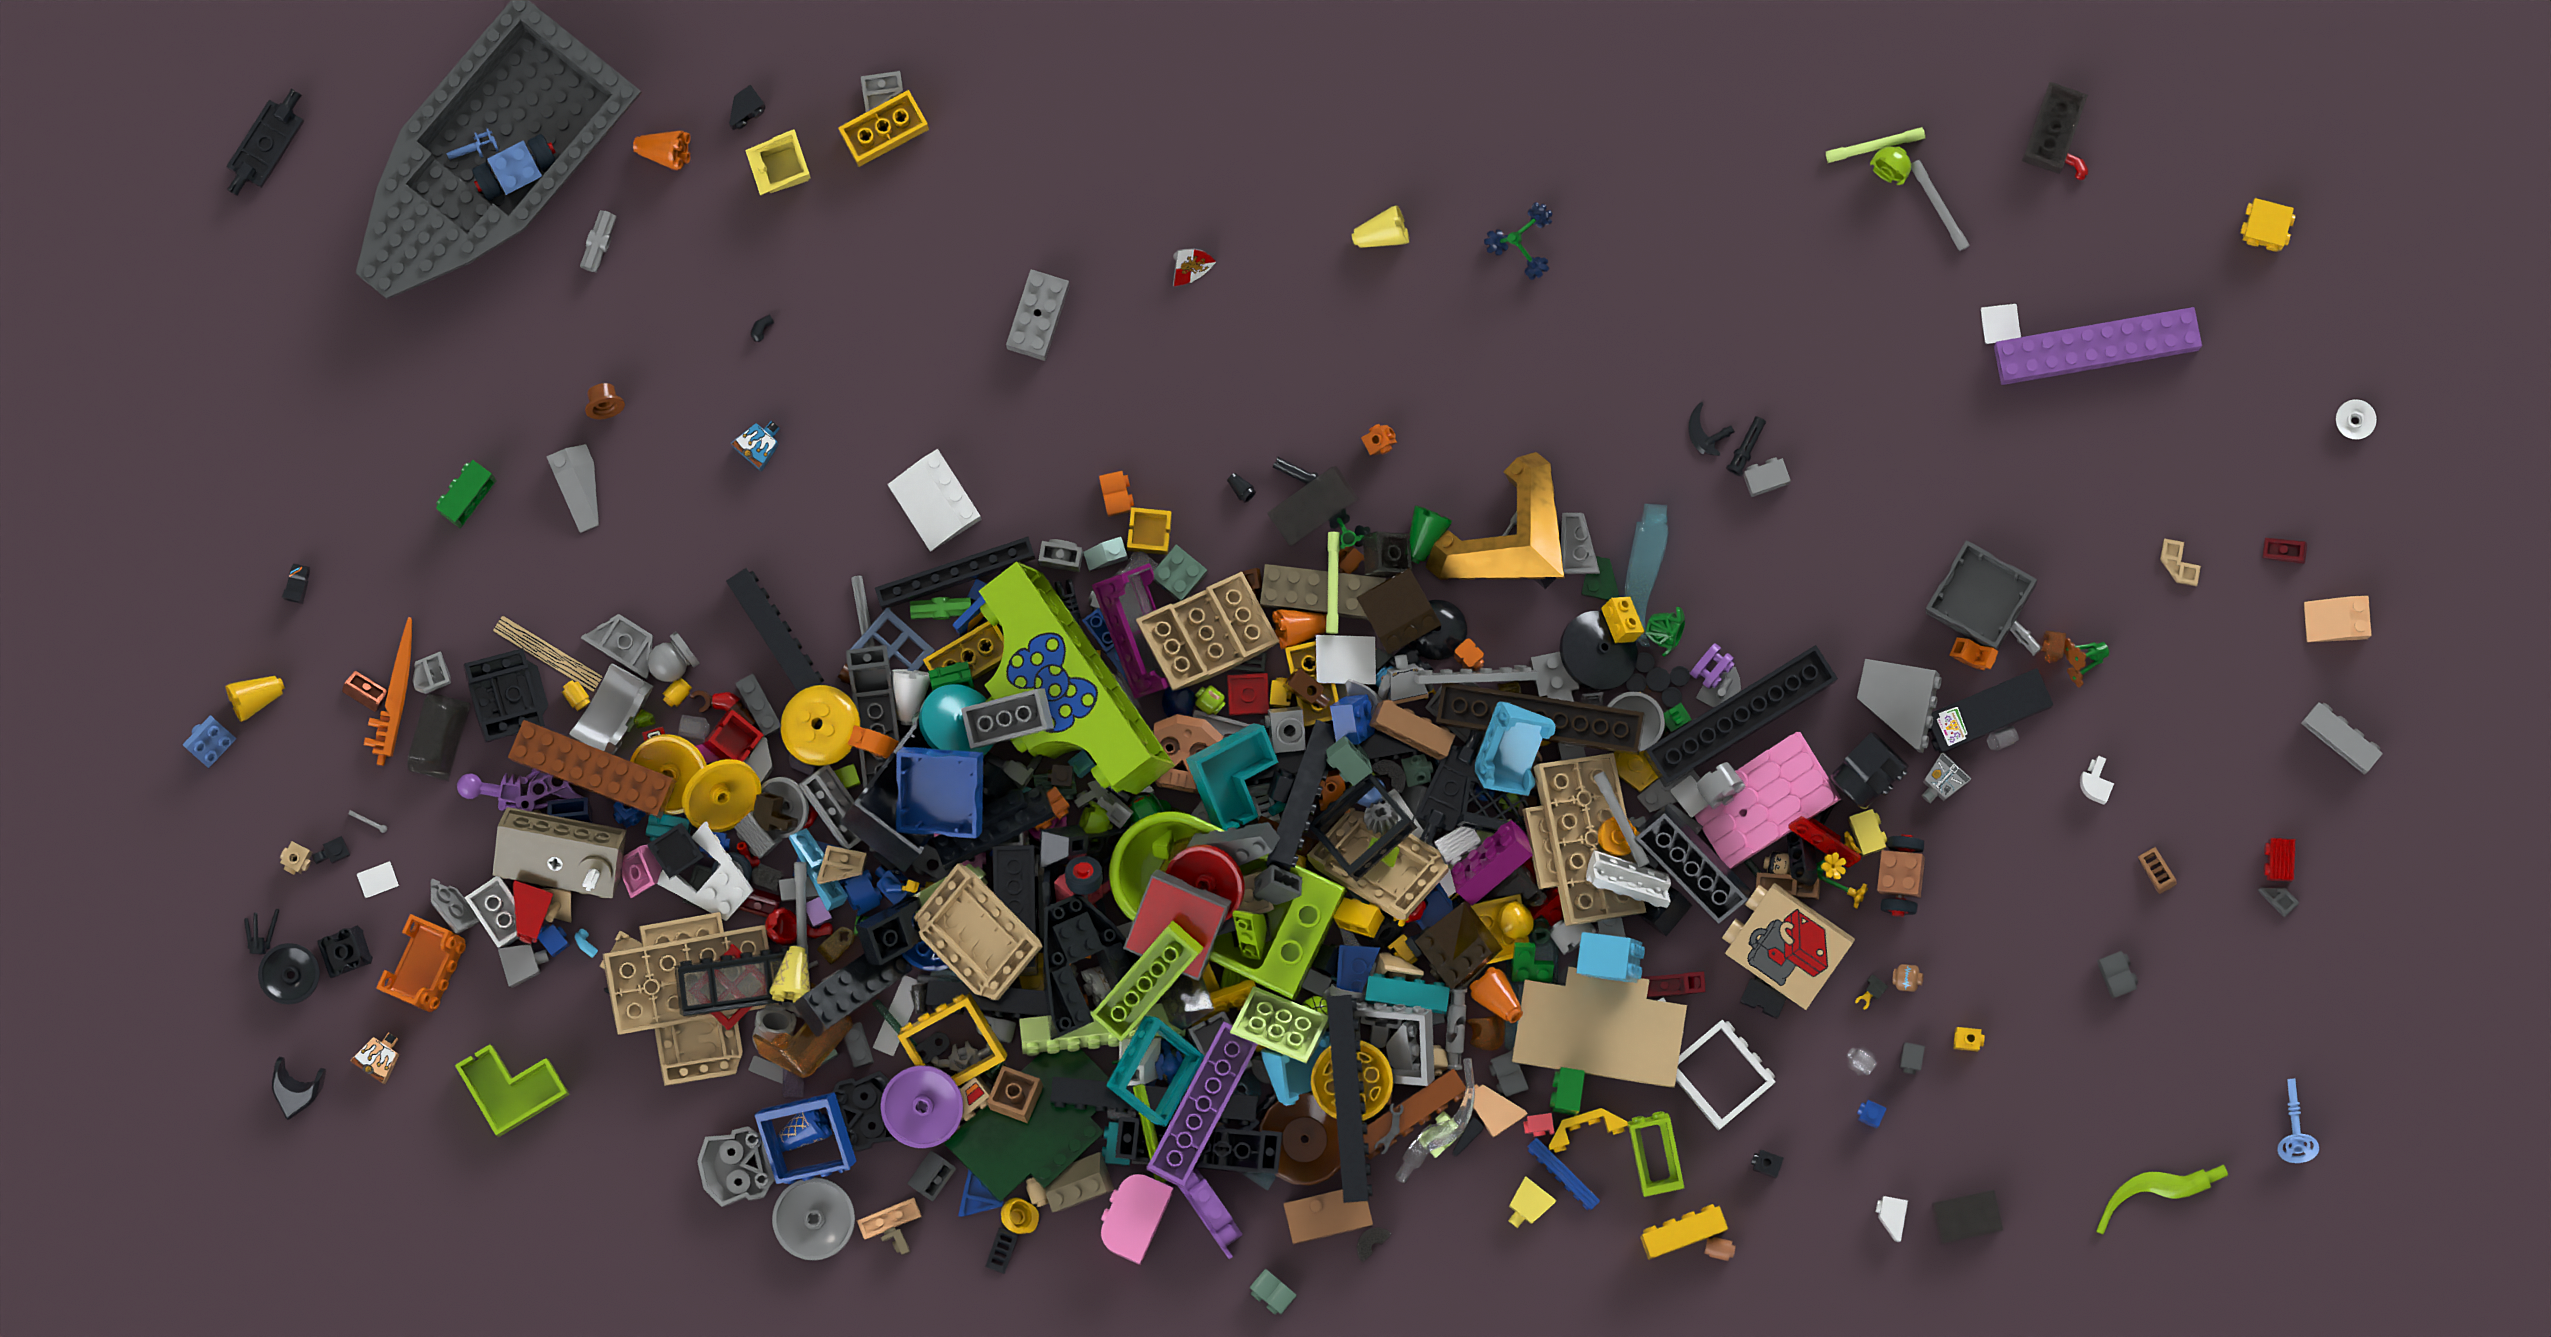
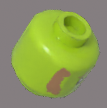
(1209, 700)

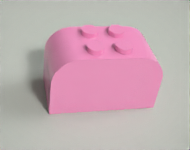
(1134, 1216)

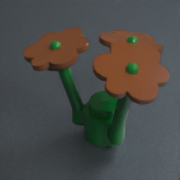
(2077, 658)

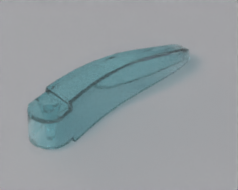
(1646, 560)

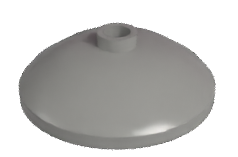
(1654, 715)
(794, 796)

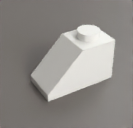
(1892, 1215)

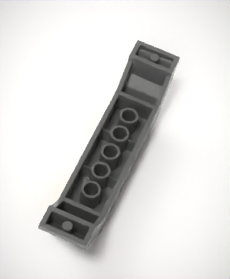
(874, 699)

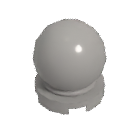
(669, 660)
(774, 1021)

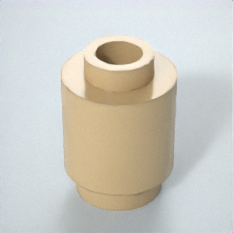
(1036, 1193)

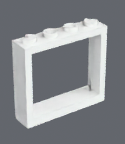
(1754, 1060)

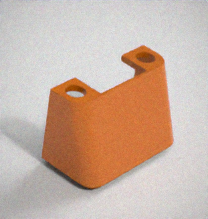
(425, 965)

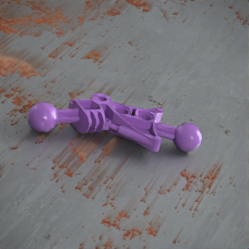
(511, 790)

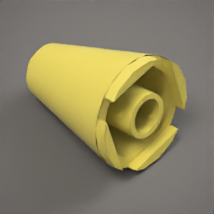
(1382, 230)

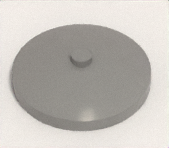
(813, 1219)

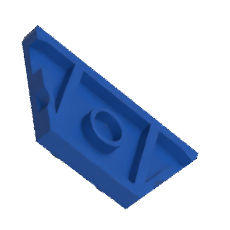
(976, 1198)

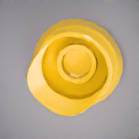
(1515, 920)
(1019, 1216)

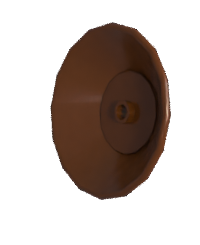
(1308, 1161)

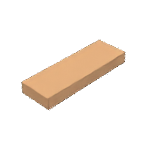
(889, 1218)

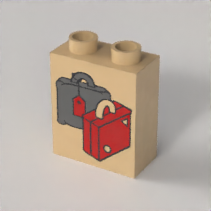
(1787, 944)

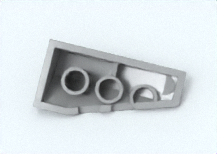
(576, 479)

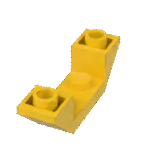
(1613, 1124)

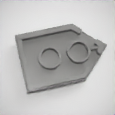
(452, 907)

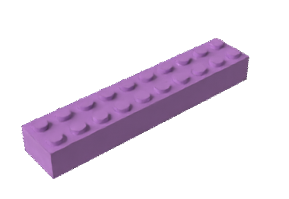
(2097, 346)

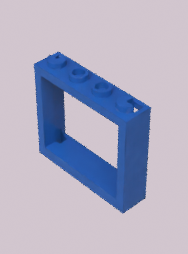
(773, 1148)

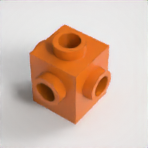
(1379, 439)

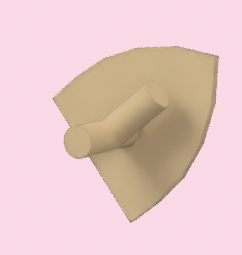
(560, 906)

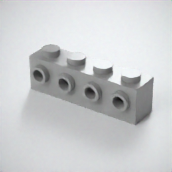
(2341, 737)

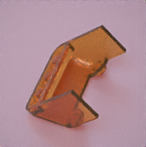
(803, 1051)

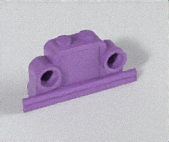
(1211, 1210)

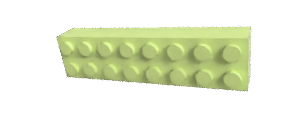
(1036, 1034)

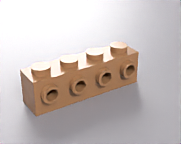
(1412, 729)

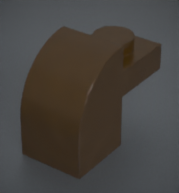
(769, 815)

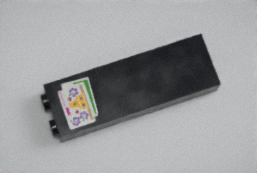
(1989, 711)

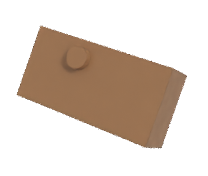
(1325, 1216)

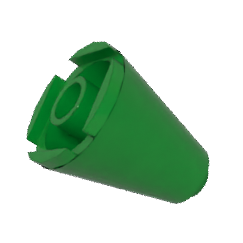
(1425, 531)

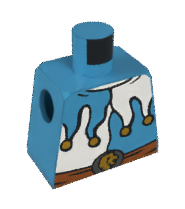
(757, 444)

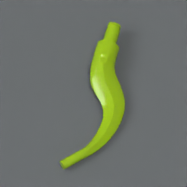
(2164, 1185)

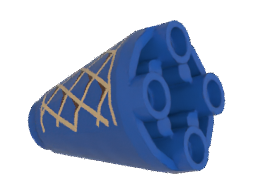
(804, 1130)

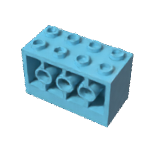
(1610, 957)

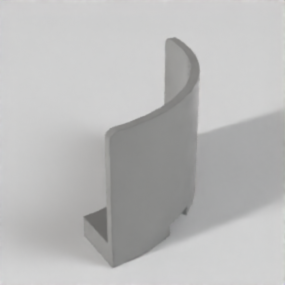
(612, 710)

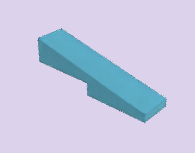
(809, 851)

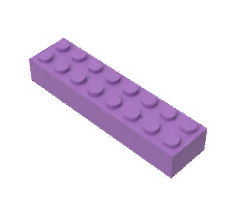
(1201, 1106)

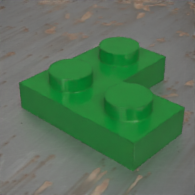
(1526, 968)

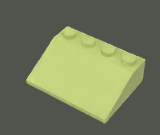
(1280, 1025)

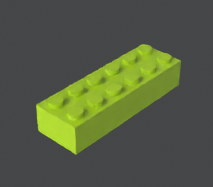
(1147, 981)

